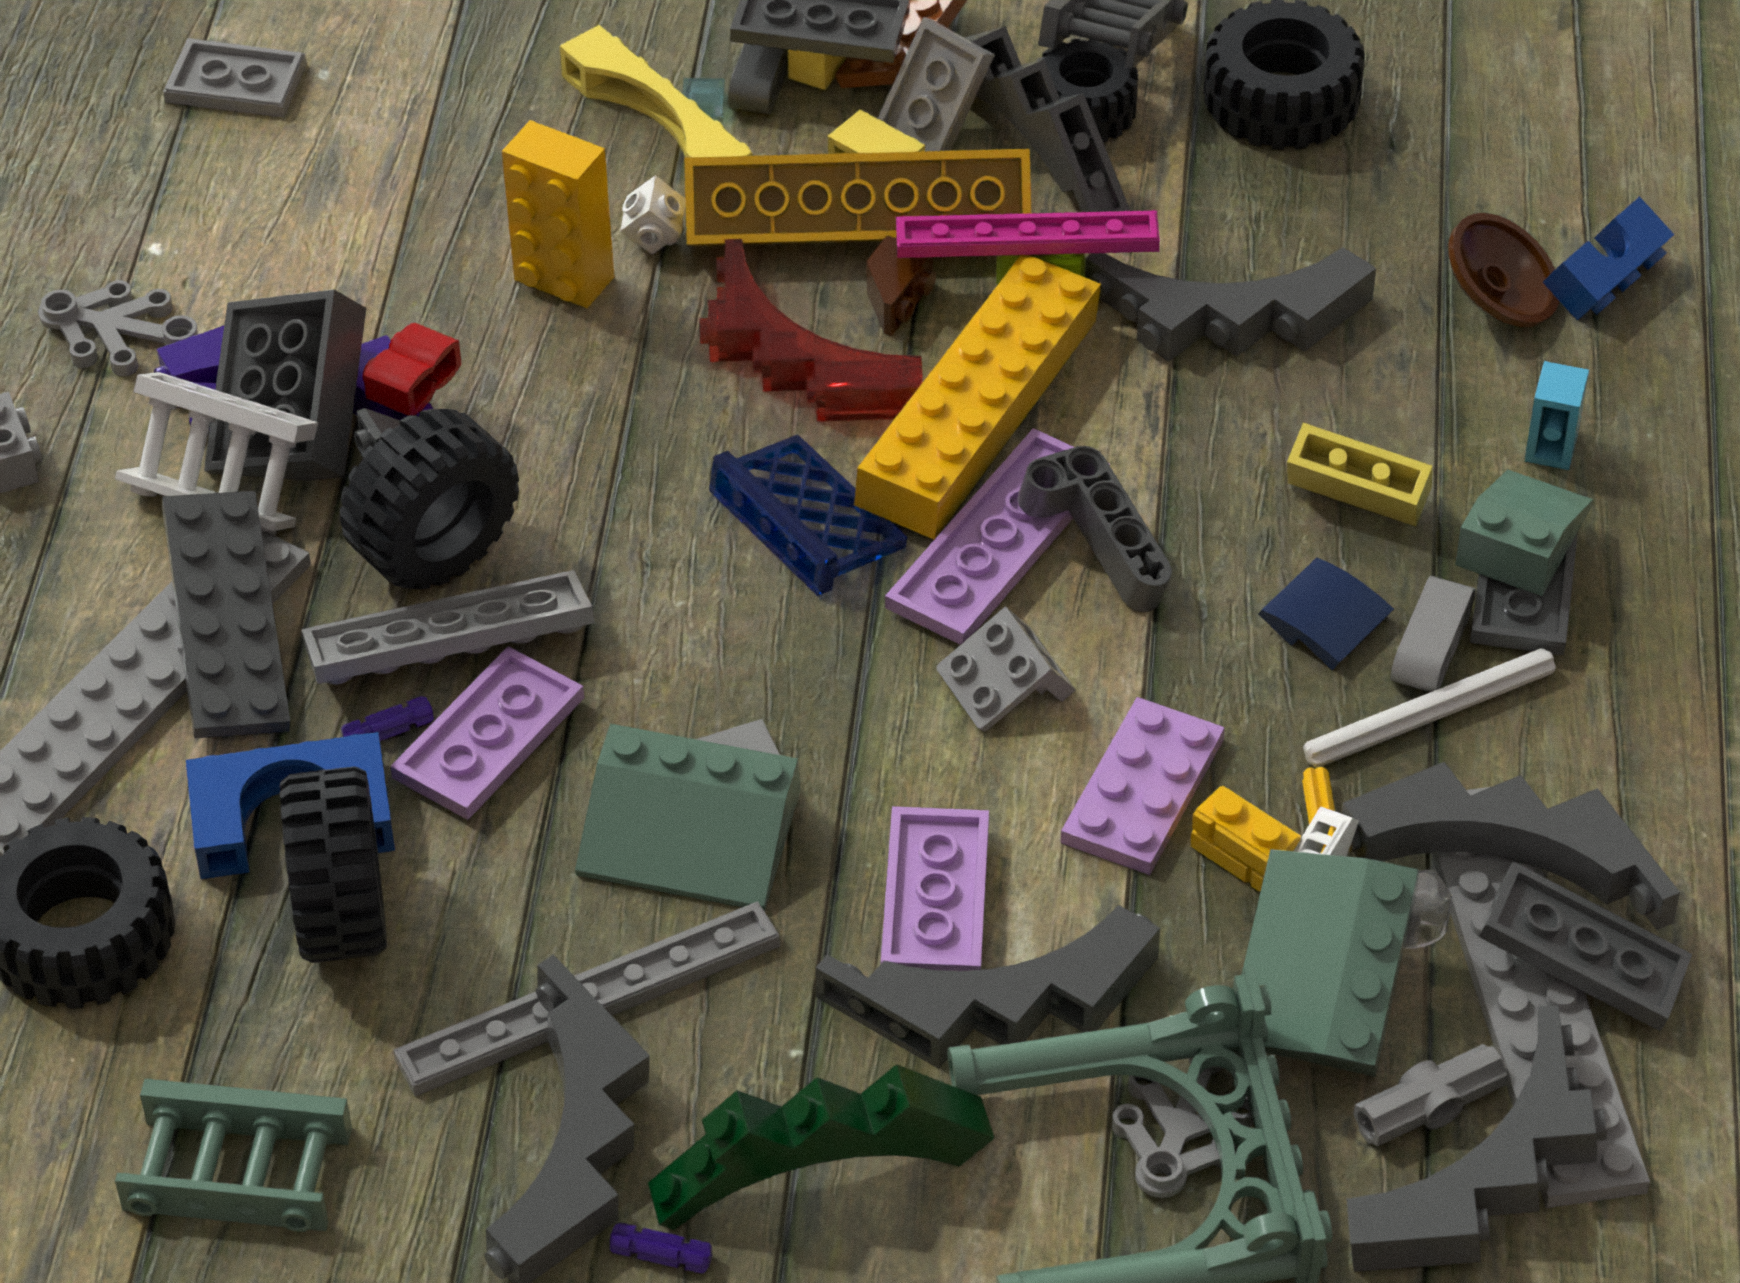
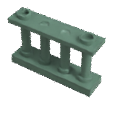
(243, 1112)

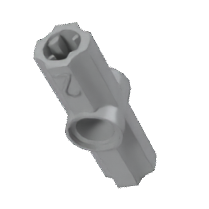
(1430, 1094)

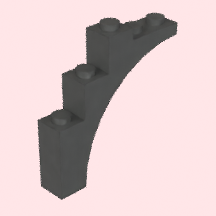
(1235, 315)
(1449, 1212)

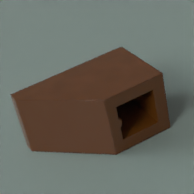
(896, 284)

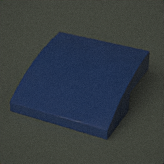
(1326, 611)

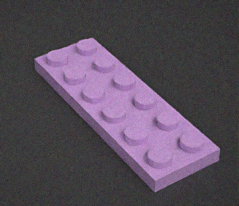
(979, 551)

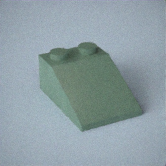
(1520, 531)

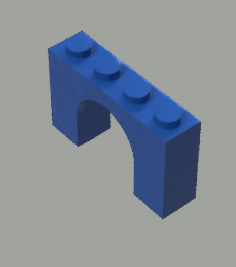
(232, 785)

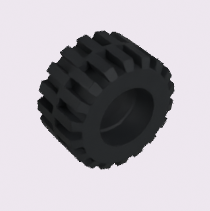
(1101, 76)

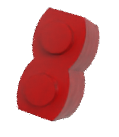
(412, 369)

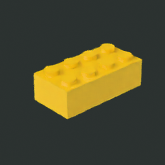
(558, 213)

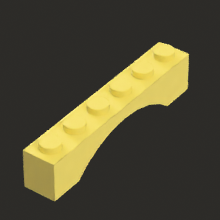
(610, 72)

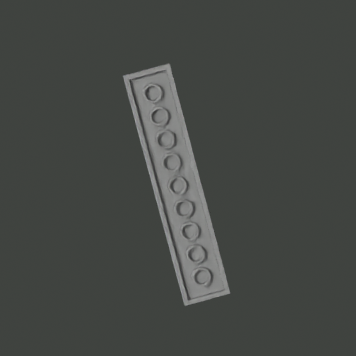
(108, 708)
(1510, 1000)

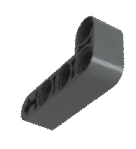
(757, 79)
(1089, 489)

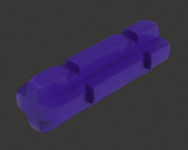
(393, 720)
(660, 1247)

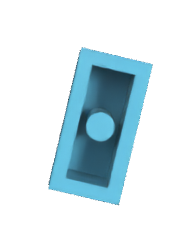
(1556, 415)

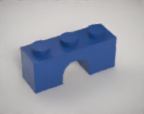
(1589, 277)

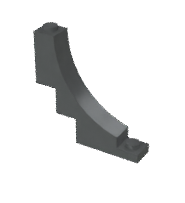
(1054, 126)
(1574, 839)
(940, 1008)
(569, 1196)

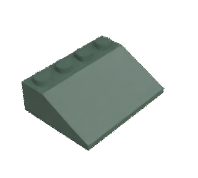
(688, 816)
(1330, 954)

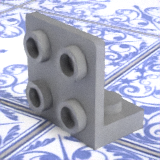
(1000, 669)

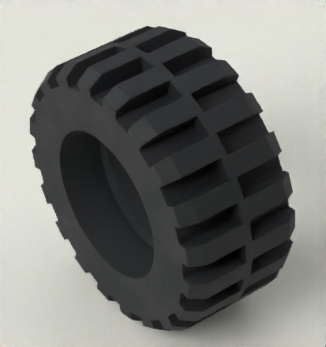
(1279, 107)
(429, 498)
(333, 864)
(95, 957)

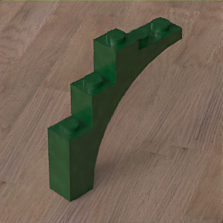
(820, 1124)

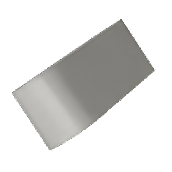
(1433, 634)

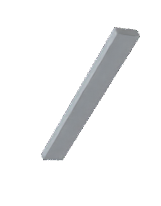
(615, 985)

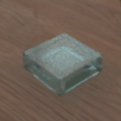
(707, 93)

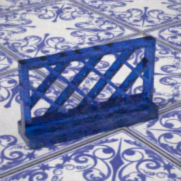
(780, 524)

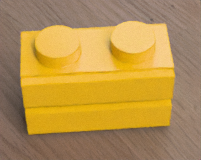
(1238, 835)

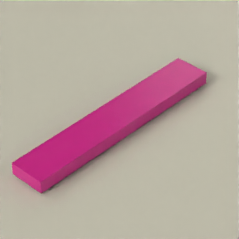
(1027, 234)

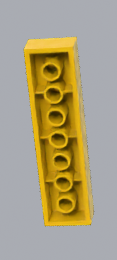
(845, 193)
(976, 396)

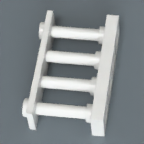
(244, 420)

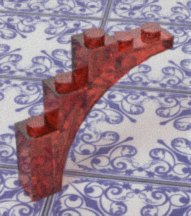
(837, 378)

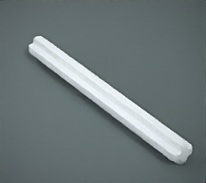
(1428, 708)

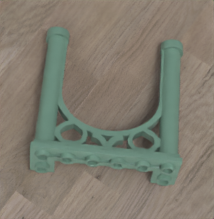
(1216, 1024)

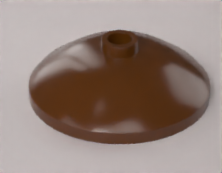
(1502, 269)

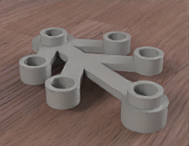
(66, 312)
(1179, 1126)

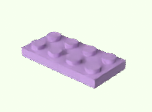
(487, 732)
(1142, 785)
(936, 888)

